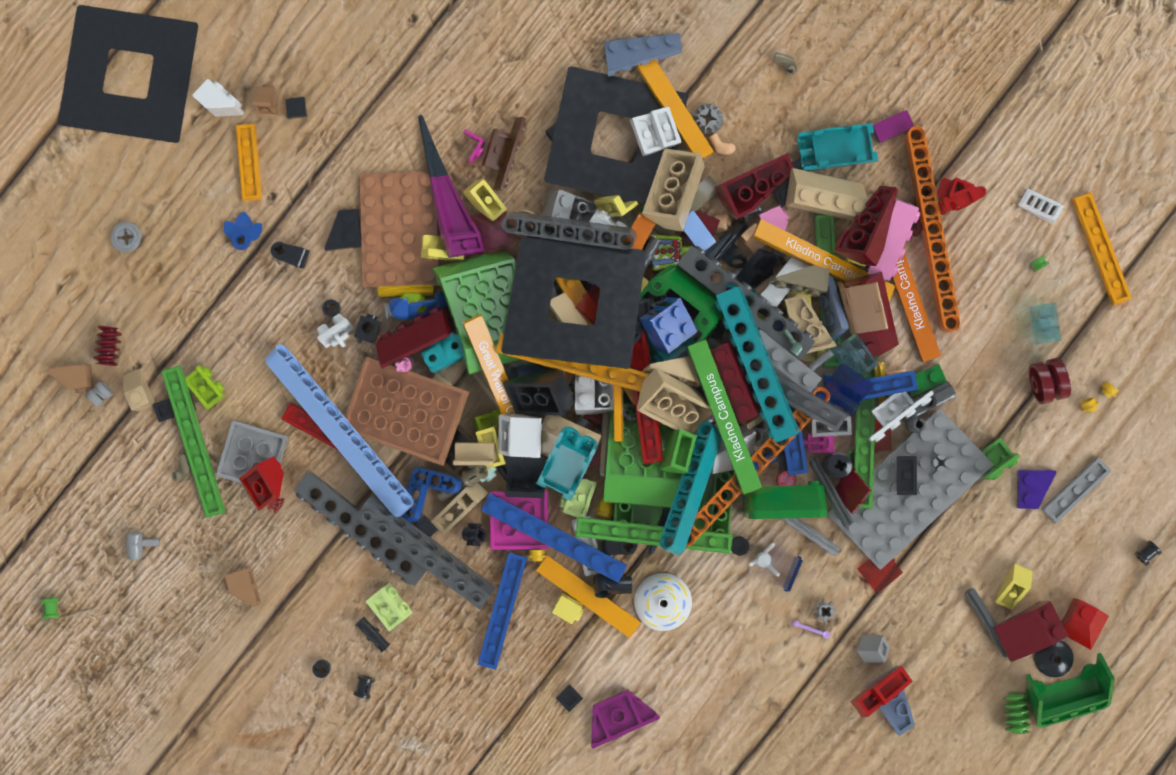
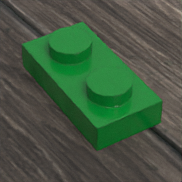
(928, 379)

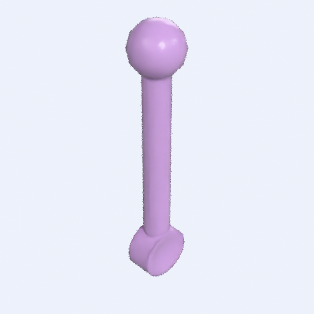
(825, 634)

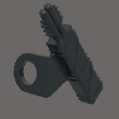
(729, 250)

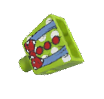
(668, 253)

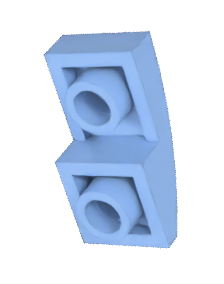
(698, 232)

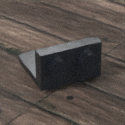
(523, 476)

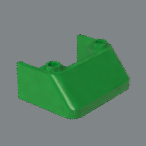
(693, 292)
(786, 502)
(1071, 697)

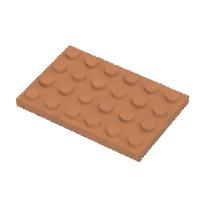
(393, 219)
(406, 411)

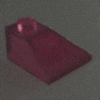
(491, 232)

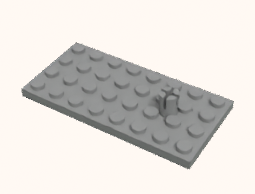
(945, 469)

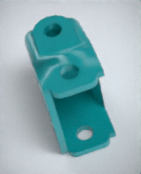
(443, 354)

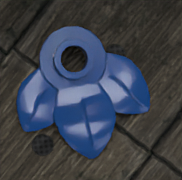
(242, 228)

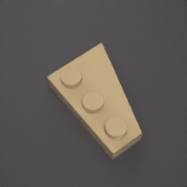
(806, 318)

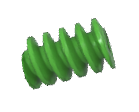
(1017, 712)

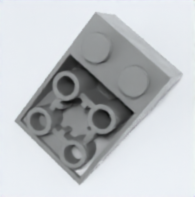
(568, 206)

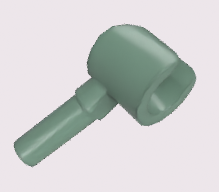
(796, 349)

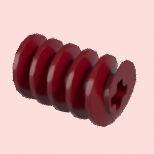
(107, 344)

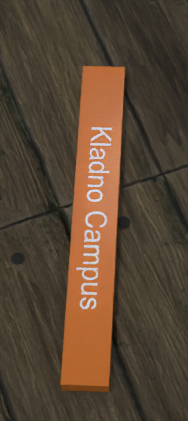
(915, 312)

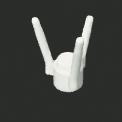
(763, 559)

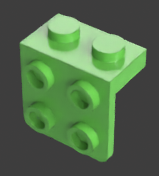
(1000, 456)

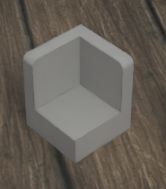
(873, 648)

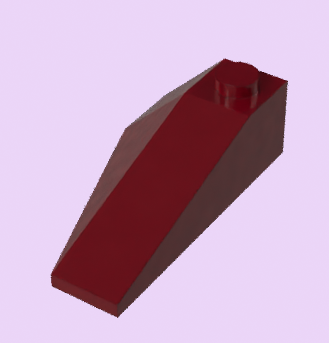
(868, 234)

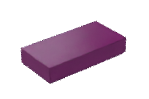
(893, 126)

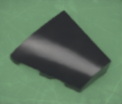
(759, 268)

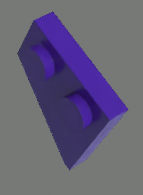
(1032, 487)

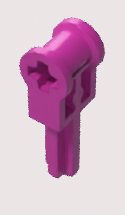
(818, 444)

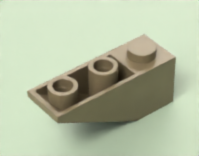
(809, 279)

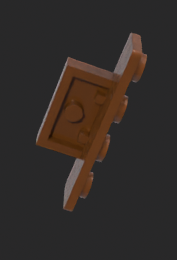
(501, 152)

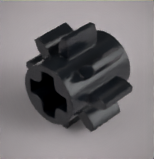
(473, 534)

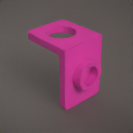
(479, 149)

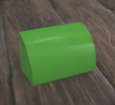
(678, 451)

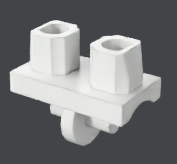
(337, 333)

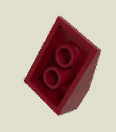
(1030, 630)

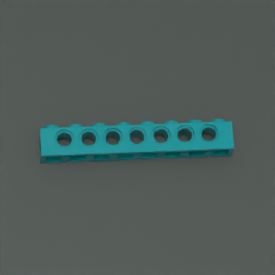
(789, 427)

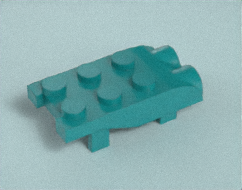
(836, 147)
(568, 462)

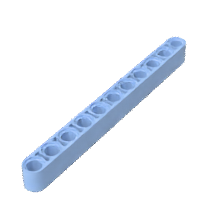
(339, 430)

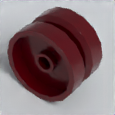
(1049, 380)

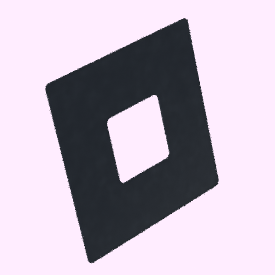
(83, 98)
(570, 154)
(610, 338)

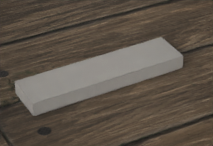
(1076, 490)

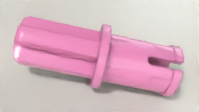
(404, 364)

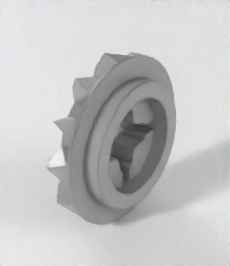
(712, 126)
(120, 231)

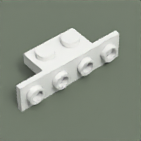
(894, 409)

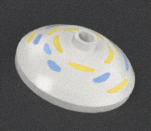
(658, 588)

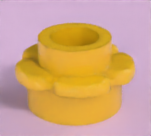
(1108, 389)
(1089, 405)
(536, 554)

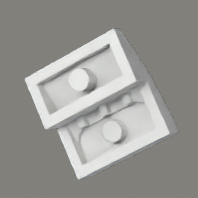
(655, 131)

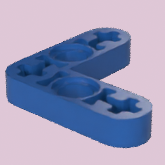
(422, 486)

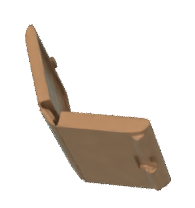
(862, 307)

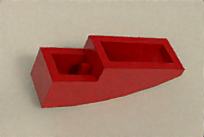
(881, 691)

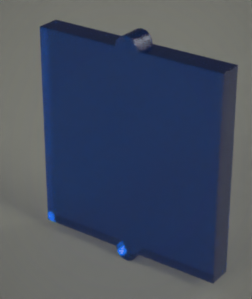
(792, 573)

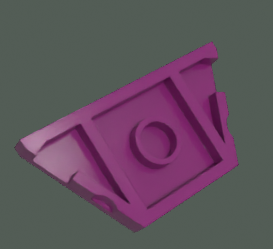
(619, 716)

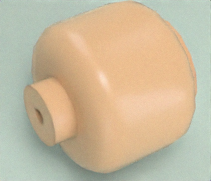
(724, 223)

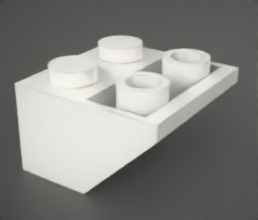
(217, 101)
(593, 396)
(519, 435)

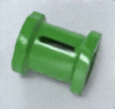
(50, 608)

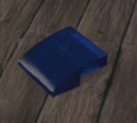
(847, 388)

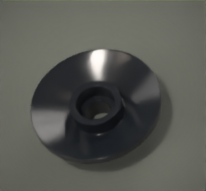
(1046, 664)

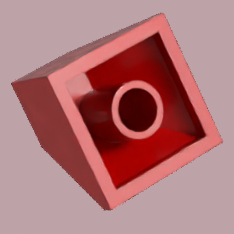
(263, 482)
(1083, 623)

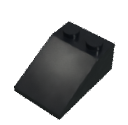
(540, 393)

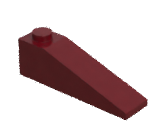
(751, 188)

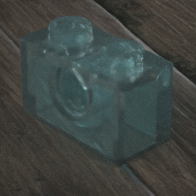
(1045, 323)
(855, 355)

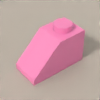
(776, 217)

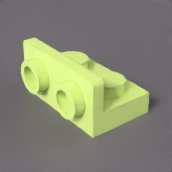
(581, 500)
(389, 607)

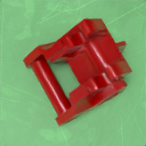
(957, 194)

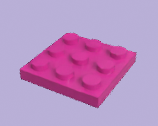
(507, 537)

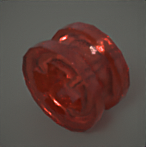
(276, 505)

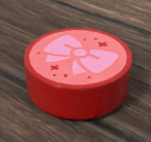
(784, 479)

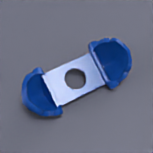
(405, 311)

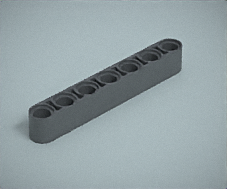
(560, 233)

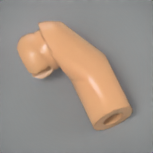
(721, 147)

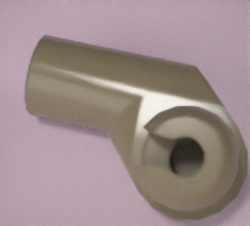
(787, 62)
(184, 469)

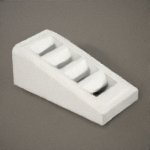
(1043, 200)

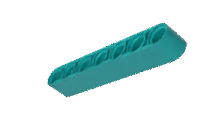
(691, 490)

